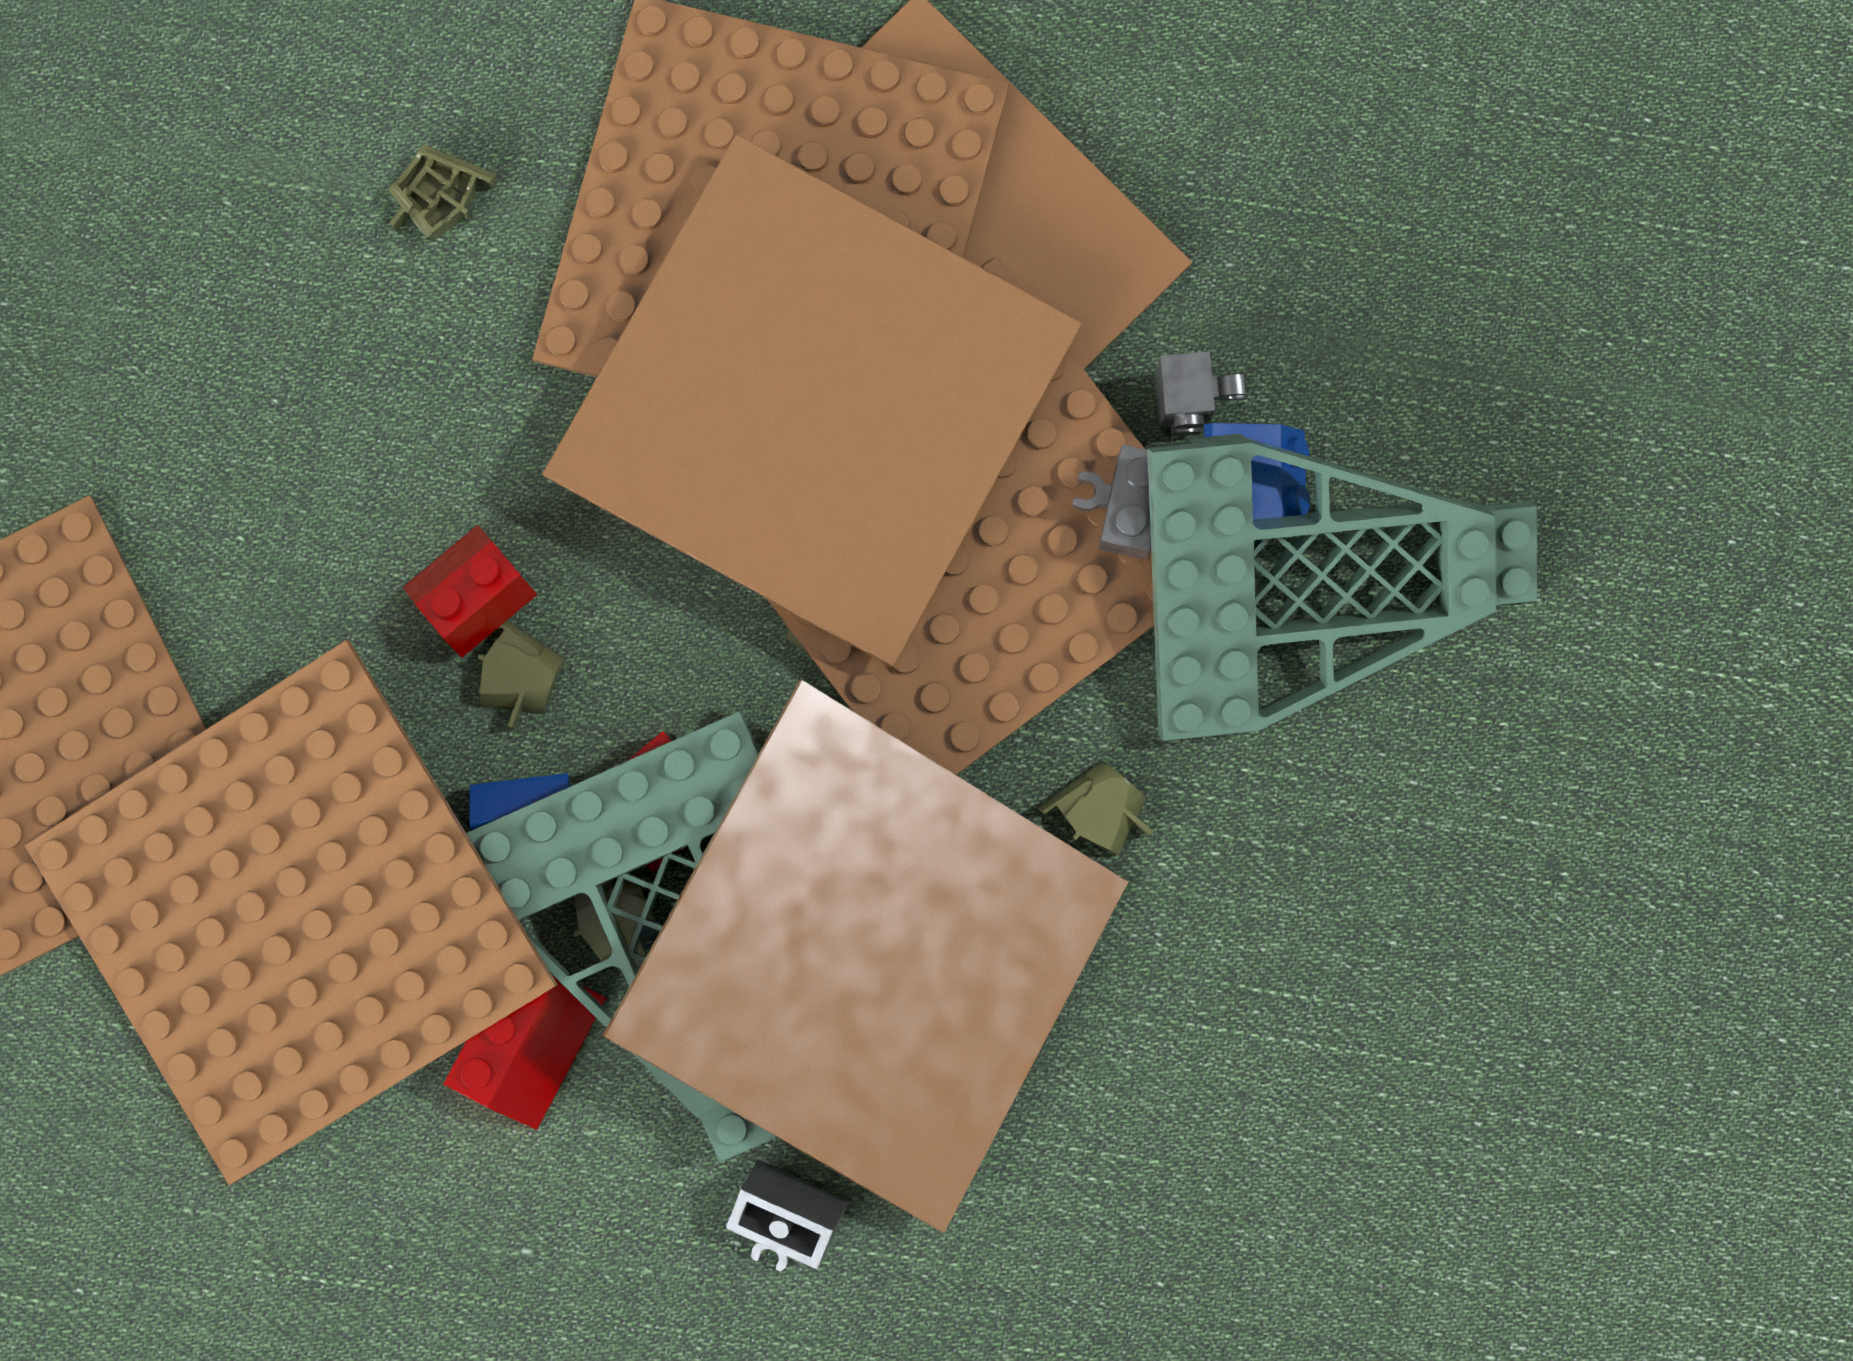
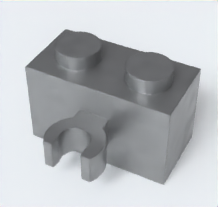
(1188, 392)
(1126, 504)
(786, 1216)

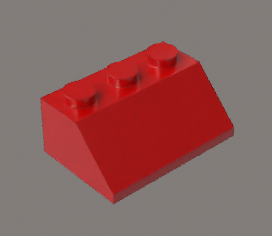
(524, 1056)

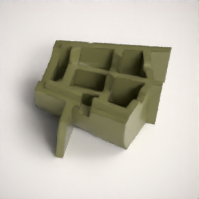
(437, 191)
(518, 673)
(1100, 808)
(590, 928)

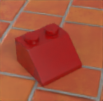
(469, 591)

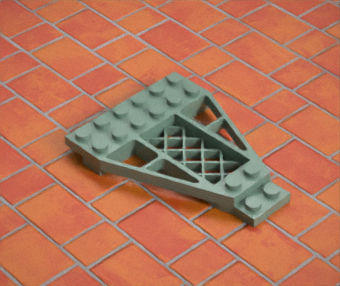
(1209, 596)
(604, 833)

